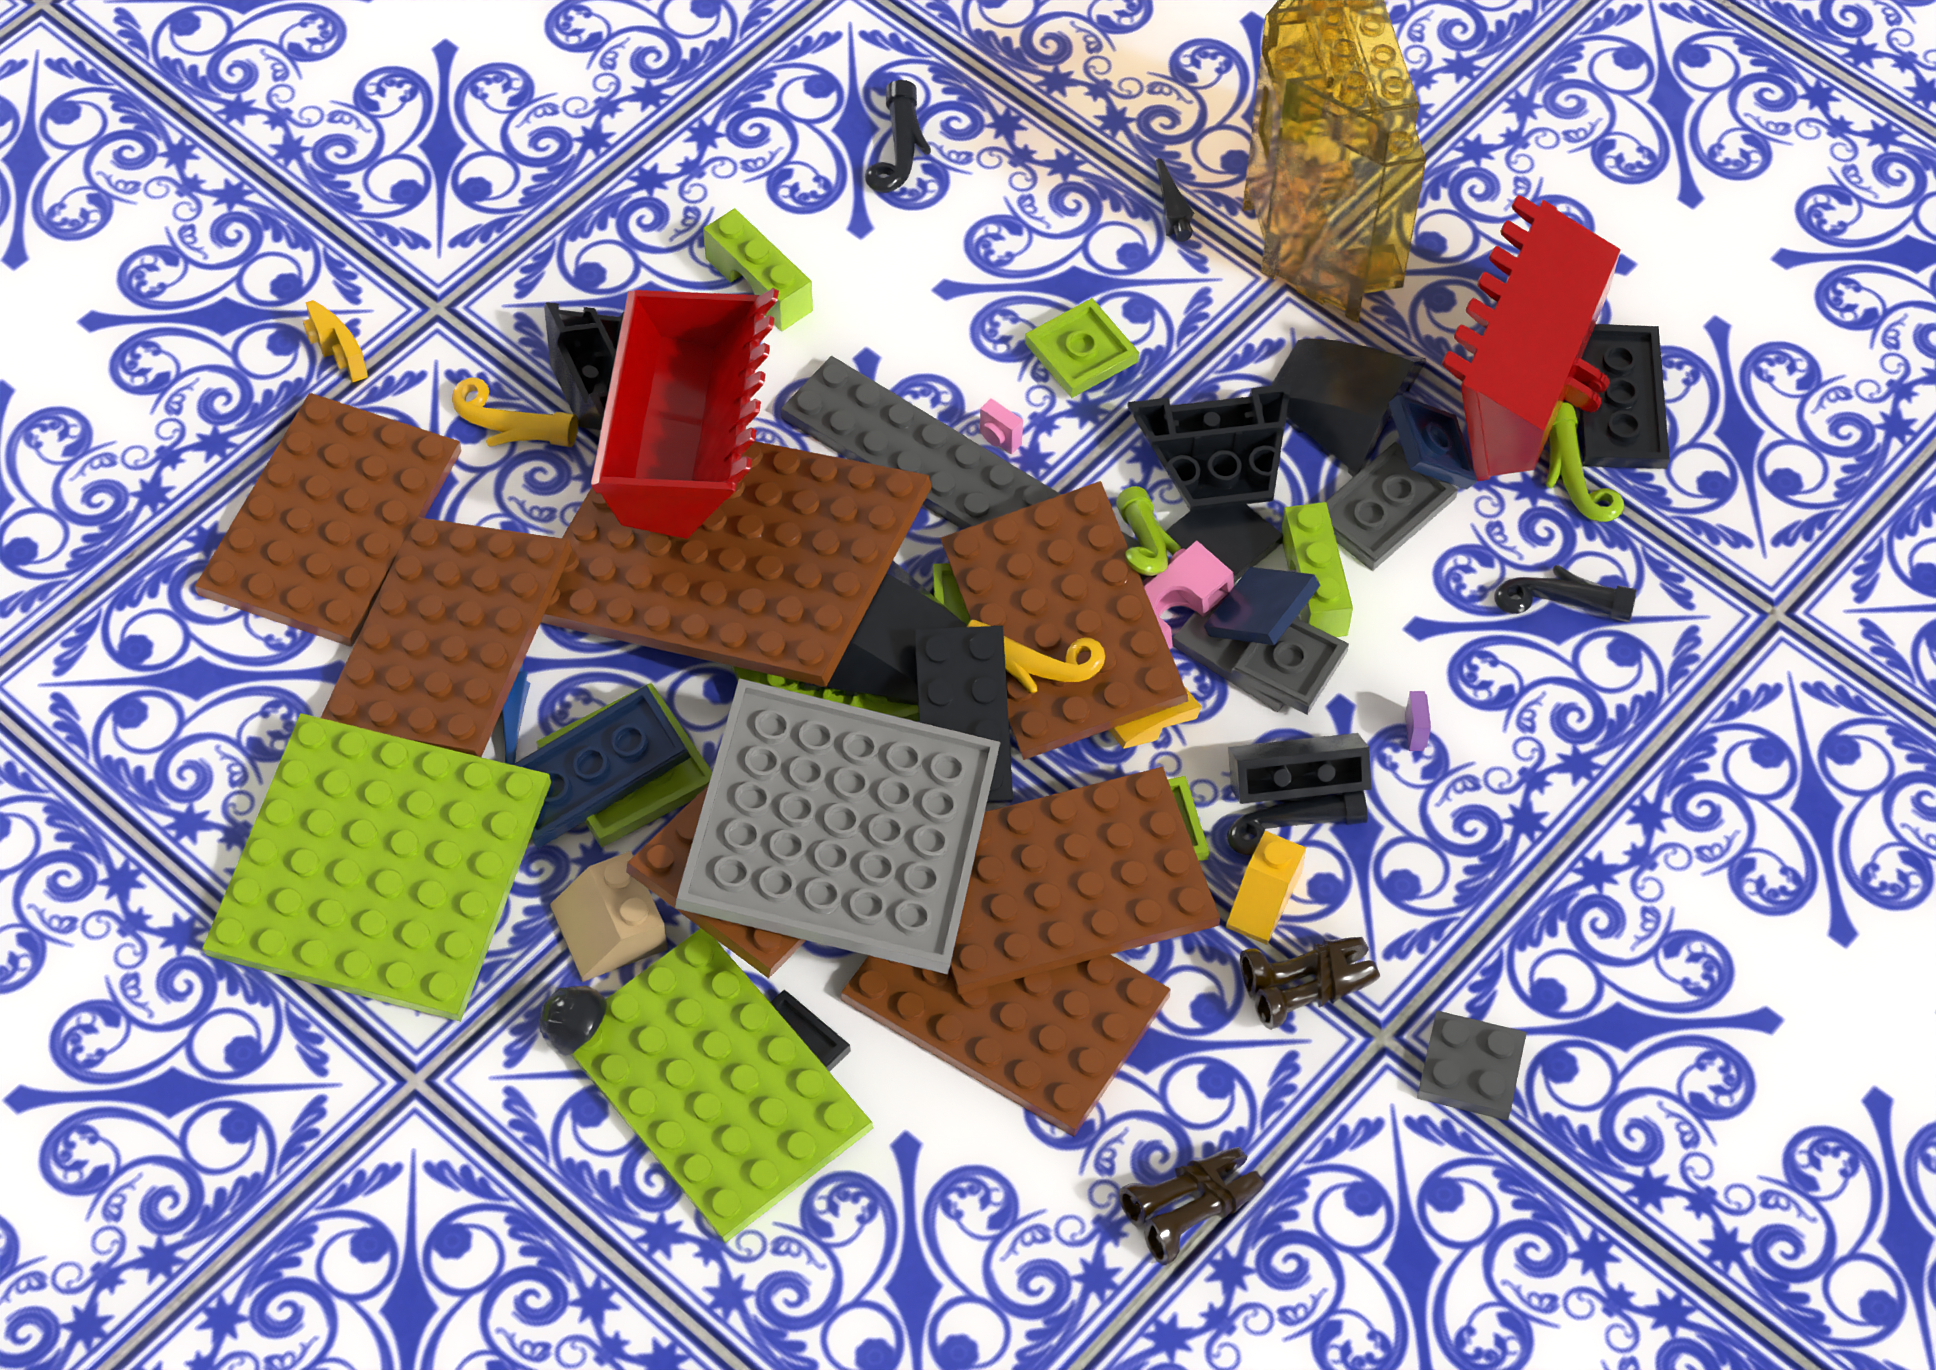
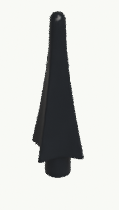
(1176, 209)

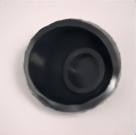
(571, 1018)

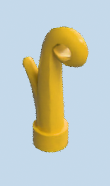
(515, 426)
(1024, 660)

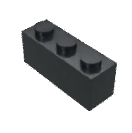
(1299, 768)

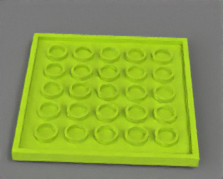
(378, 866)

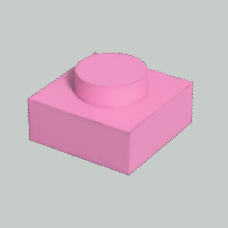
(1001, 426)

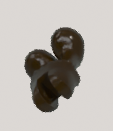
(1331, 982)
(1201, 1181)

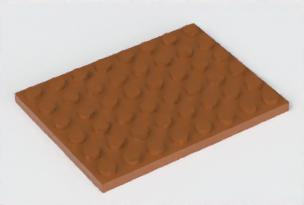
(765, 578)

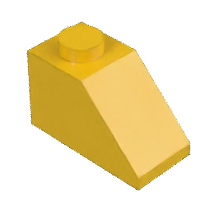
(1266, 887)

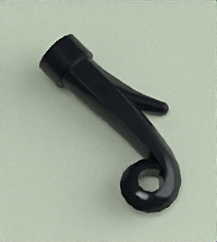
(902, 103)
(1568, 590)
(1319, 809)

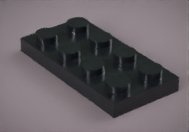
(1632, 416)
(966, 690)

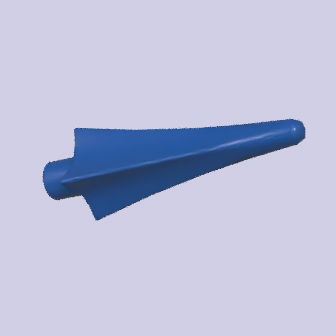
(513, 714)

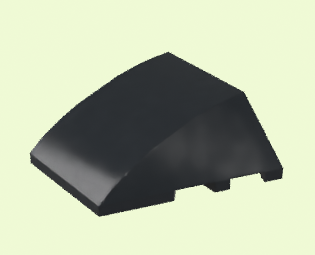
(583, 358)
(1344, 394)
(1218, 448)
(883, 646)

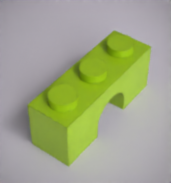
(741, 249)
(1313, 549)

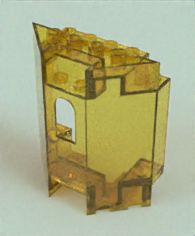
(1334, 151)

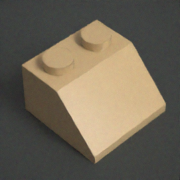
(608, 919)

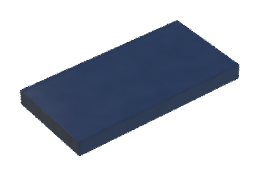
(603, 762)

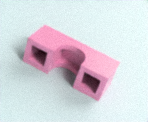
(1192, 581)

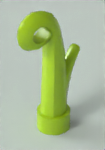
(1566, 460)
(1137, 511)

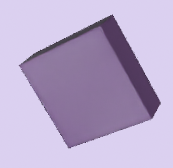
(1417, 720)

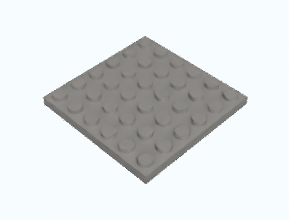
(840, 826)

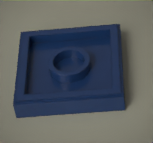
(1432, 442)
(1262, 605)

